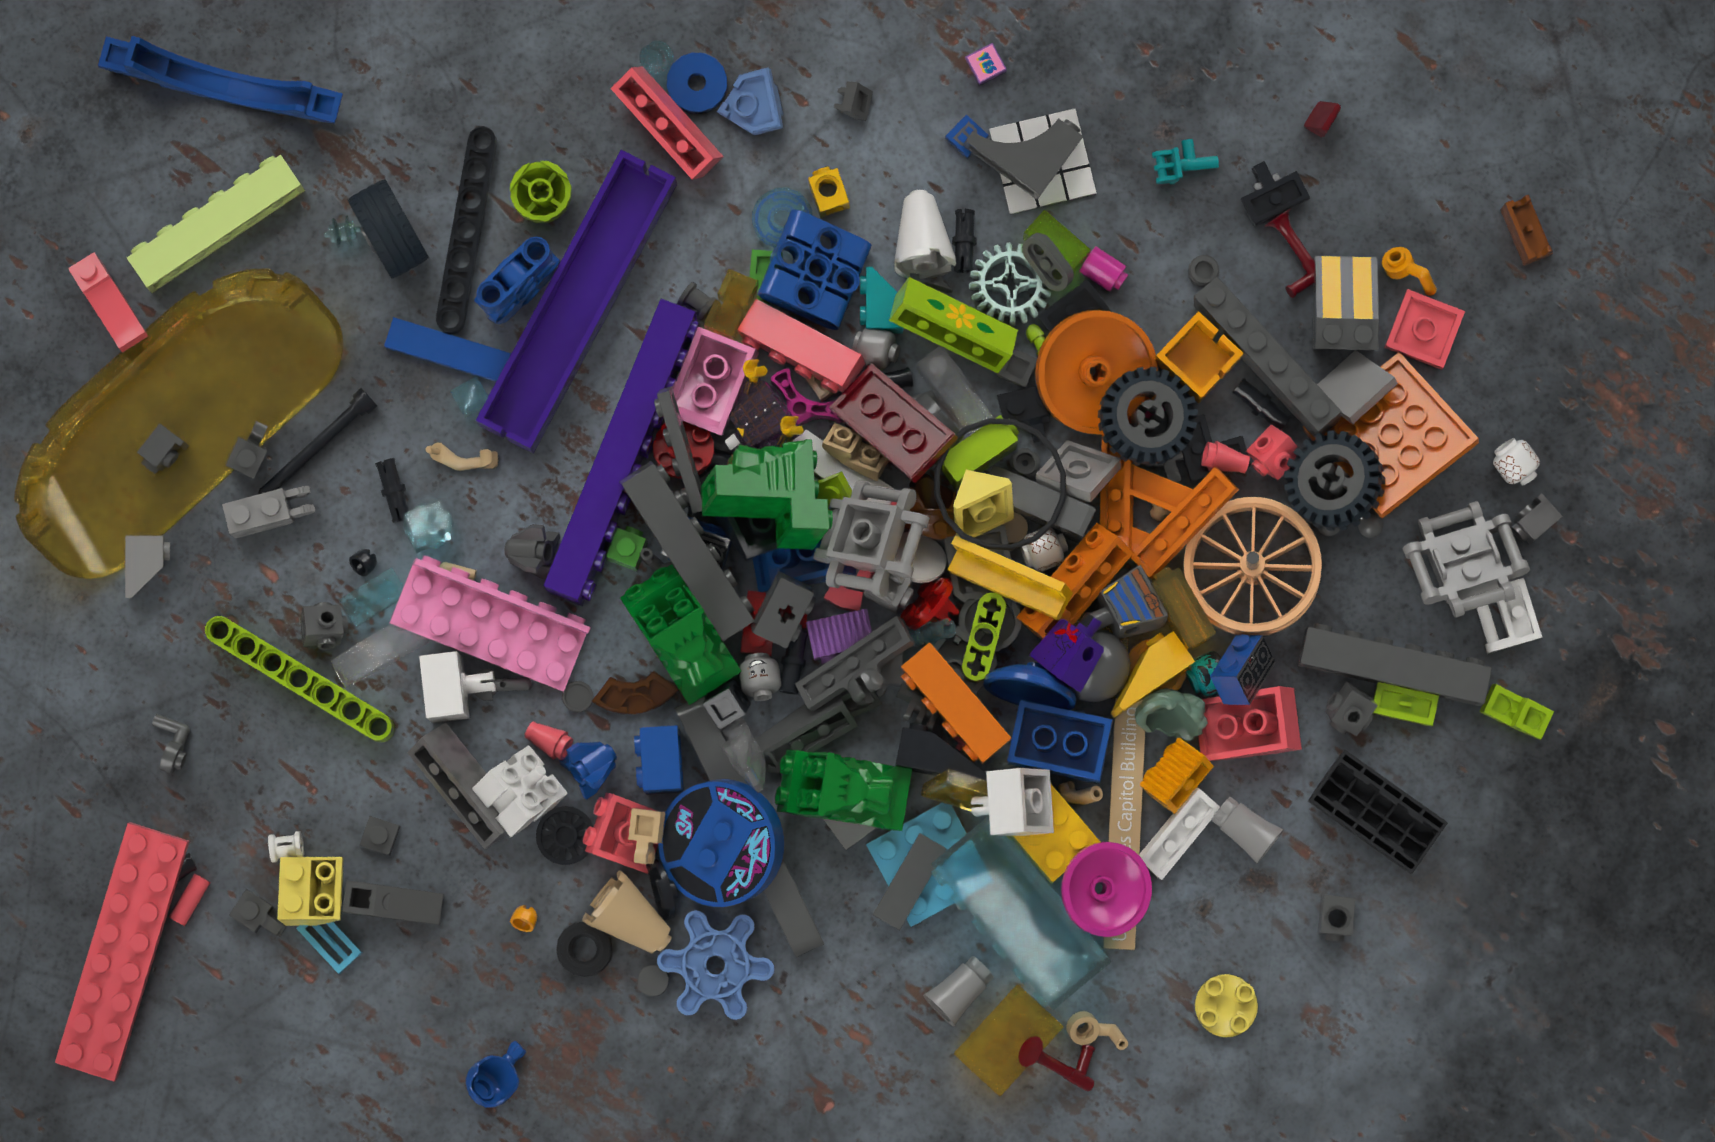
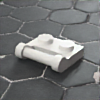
(1517, 618)

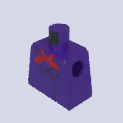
(1070, 651)

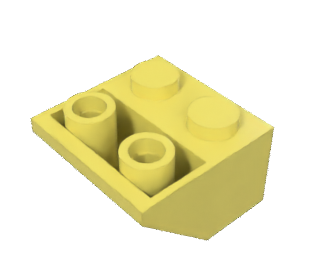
(310, 890)

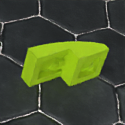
(1516, 711)

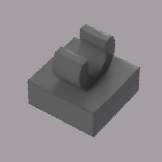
(855, 100)

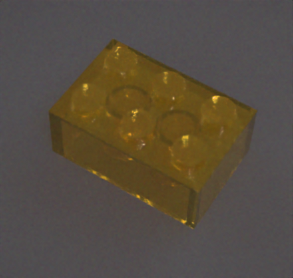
(995, 1044)

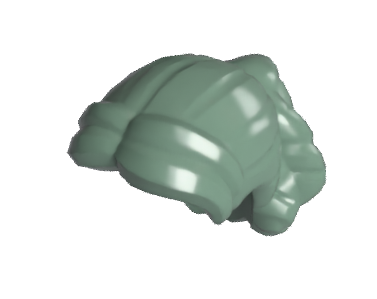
(1172, 714)

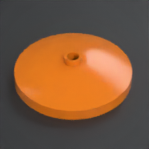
(1070, 350)

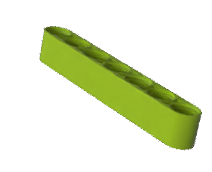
(286, 672)

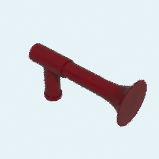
(1283, 225)
(1032, 1052)

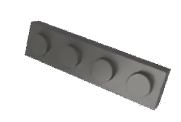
(676, 437)

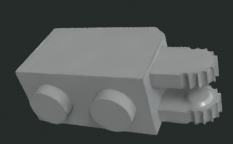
(265, 511)
(898, 595)

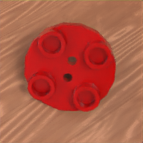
(700, 444)
(931, 604)

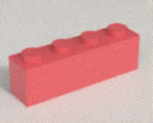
(667, 122)
(801, 347)

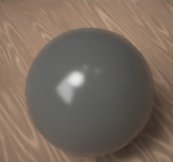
(1110, 671)

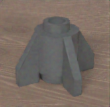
(532, 549)

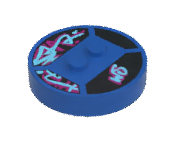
(721, 843)

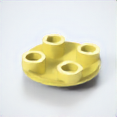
(1226, 1005)

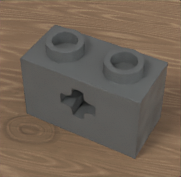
(783, 592)

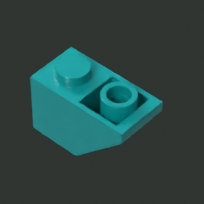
(879, 302)

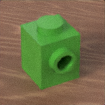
(626, 548)

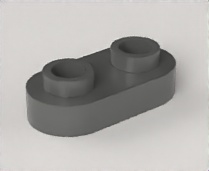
(1047, 262)

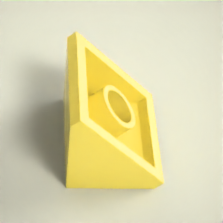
(983, 503)

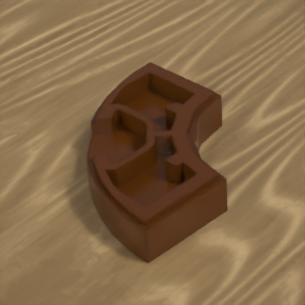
(636, 696)

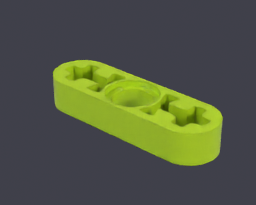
(981, 612)

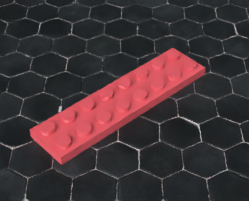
(122, 951)

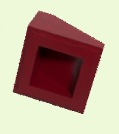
(1322, 117)

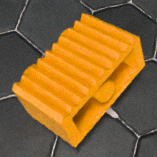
(1176, 775)

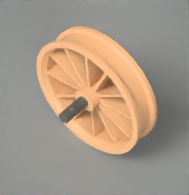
(1253, 567)

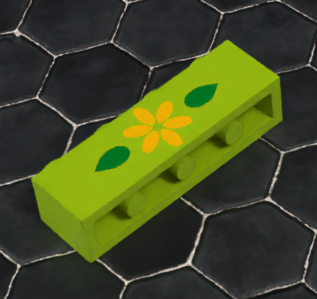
(953, 325)

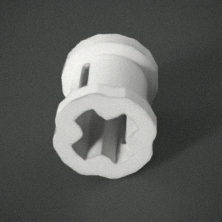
(285, 846)

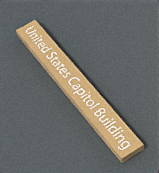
(1126, 797)

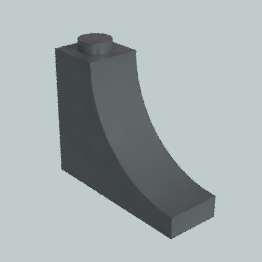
(1029, 162)

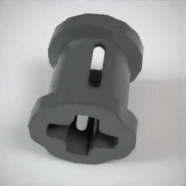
(696, 301)

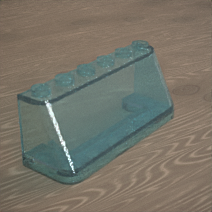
(1020, 914)

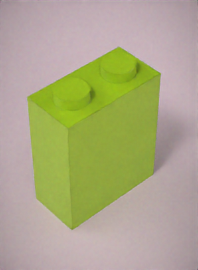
(979, 451)

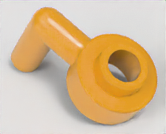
(1406, 266)

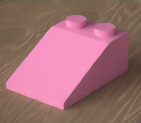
(711, 380)

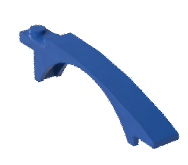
(182, 74)

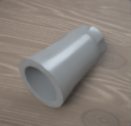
(1247, 828)
(959, 990)

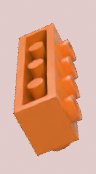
(1086, 574)
(955, 703)

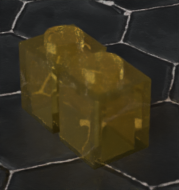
(737, 294)

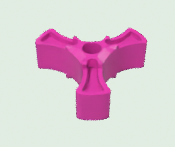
(799, 405)

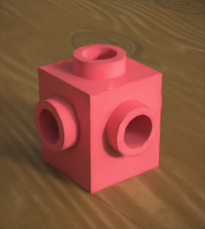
(1272, 452)

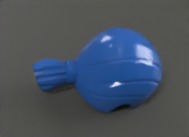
(494, 1078)

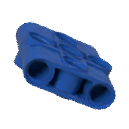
(517, 280)
(826, 297)

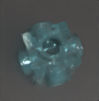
(428, 526)

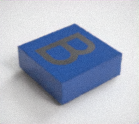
(961, 132)

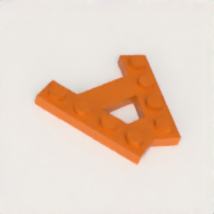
(1189, 510)

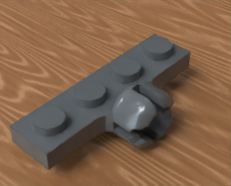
(857, 667)

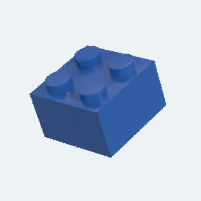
(660, 760)

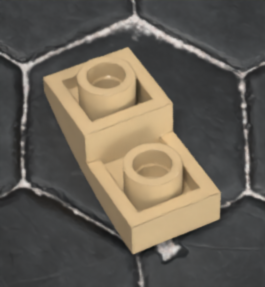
(850, 450)

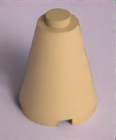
(628, 916)

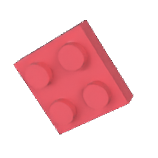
(1424, 329)

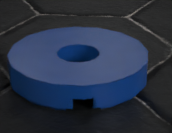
(697, 65)

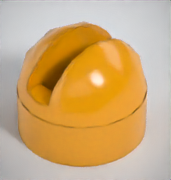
(524, 919)

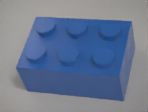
(1060, 741)

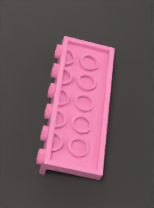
(489, 623)

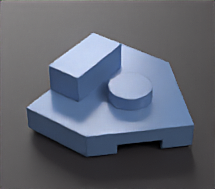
(754, 103)

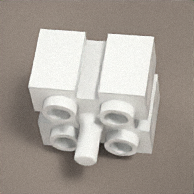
(519, 791)

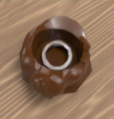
(927, 505)

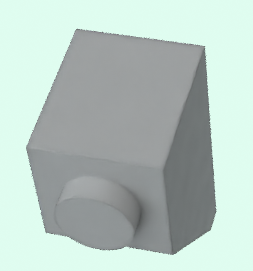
(143, 560)

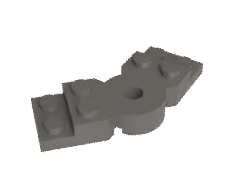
(968, 595)

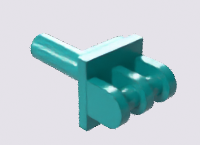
(1176, 165)

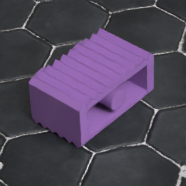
(837, 633)

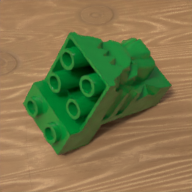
(771, 485)
(680, 633)
(843, 789)

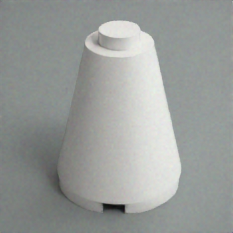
(922, 239)

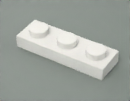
(1178, 833)

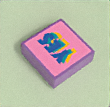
(985, 64)

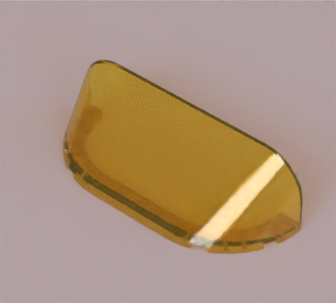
(206, 374)

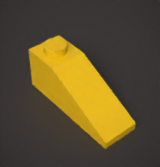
(1154, 668)

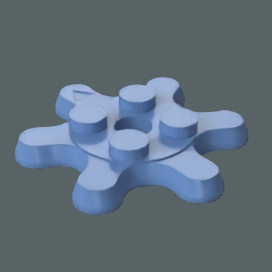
(729, 946)

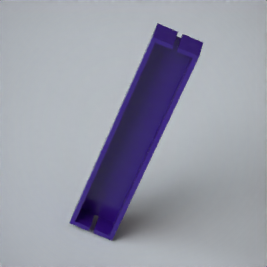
(576, 301)
(621, 454)

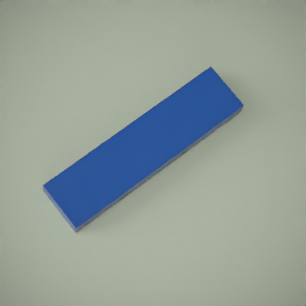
(446, 349)

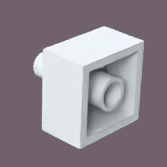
(448, 686)
(1017, 802)

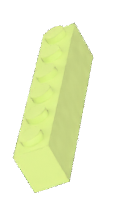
(215, 223)

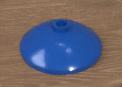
(1029, 684)

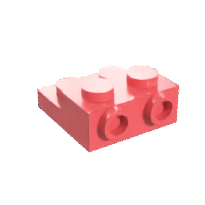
(611, 831)

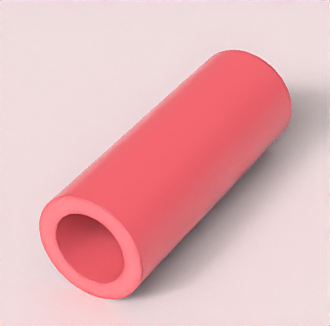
(189, 899)

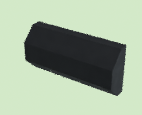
(1377, 811)

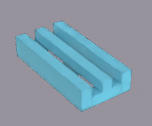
(339, 968)

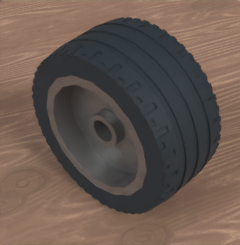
(387, 229)

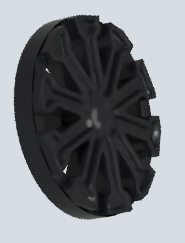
(563, 835)

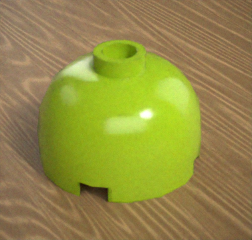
(540, 191)

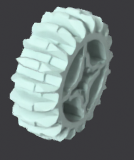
(995, 285)

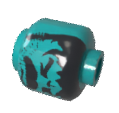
(1200, 673)

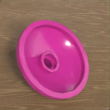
(1124, 889)

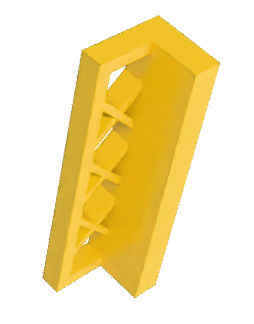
(1009, 578)

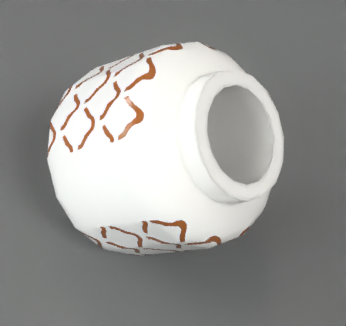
(1516, 461)
(1045, 552)

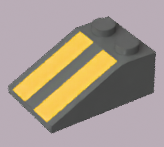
(1345, 303)

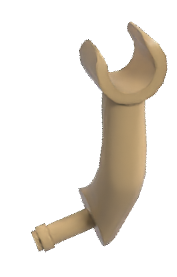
(440, 453)

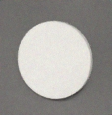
(928, 561)

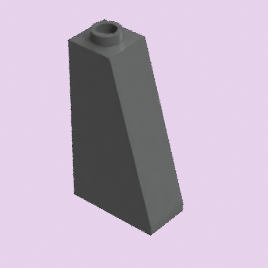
(1039, 503)

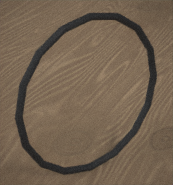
(1042, 531)

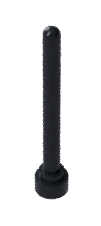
(359, 405)

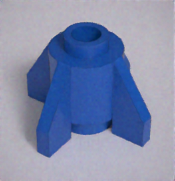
(589, 765)

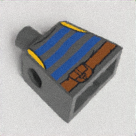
(1130, 606)

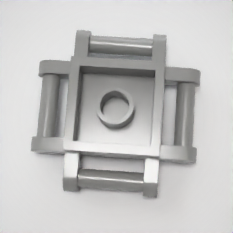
(868, 537)
(1466, 560)

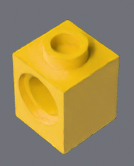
(835, 203)

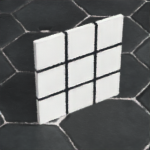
(1071, 181)

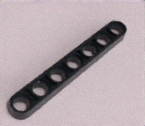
(471, 244)

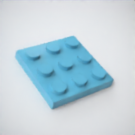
(891, 849)

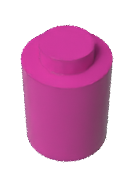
(1104, 269)

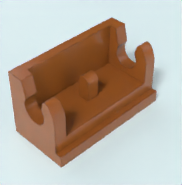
(1526, 230)

